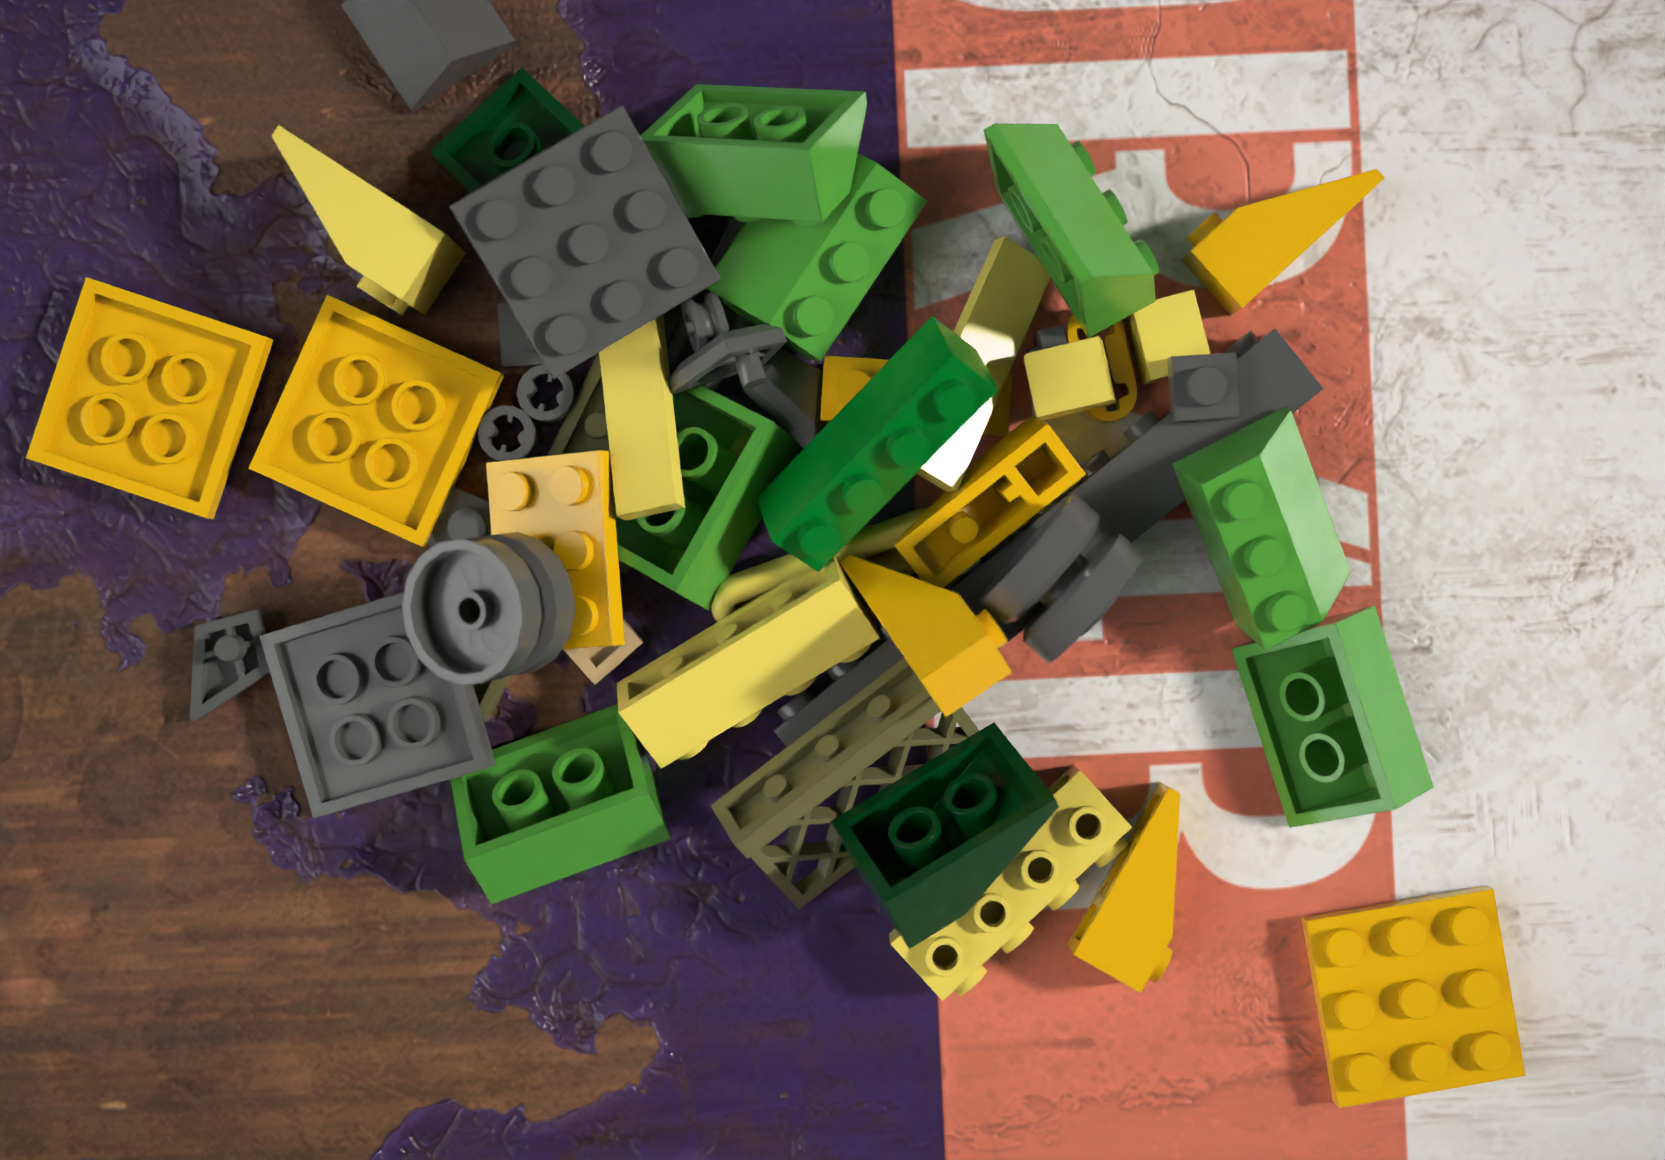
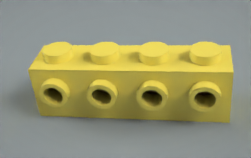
(746, 662)
(1042, 874)

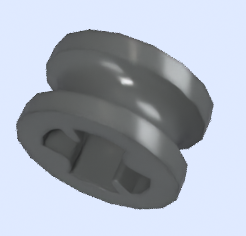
(703, 320)
(527, 388)
(489, 430)

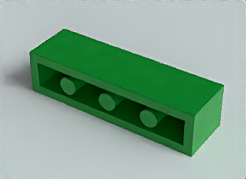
(875, 444)

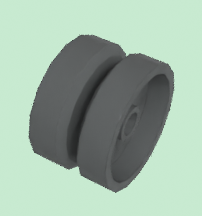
(1070, 587)
(488, 607)

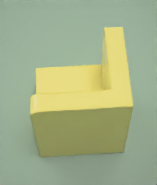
(1165, 330)
(1069, 378)

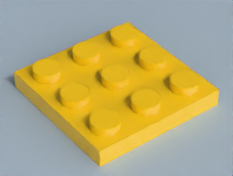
(149, 398)
(376, 421)
(1413, 996)

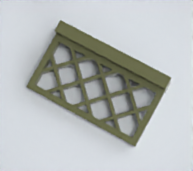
(827, 759)

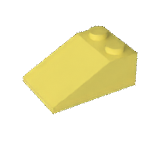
(392, 247)

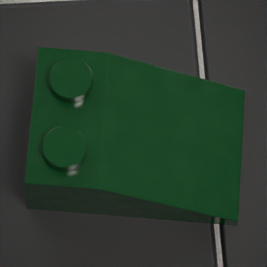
(504, 132)
(945, 832)

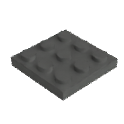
(585, 241)
(369, 711)

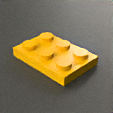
(572, 511)

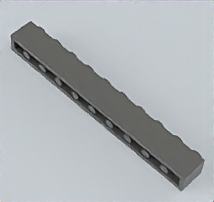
(1125, 490)

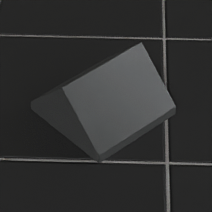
(429, 42)

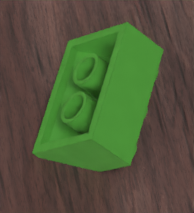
(759, 151)
(1071, 223)
(819, 272)
(725, 465)
(1265, 528)
(1334, 720)
(558, 805)

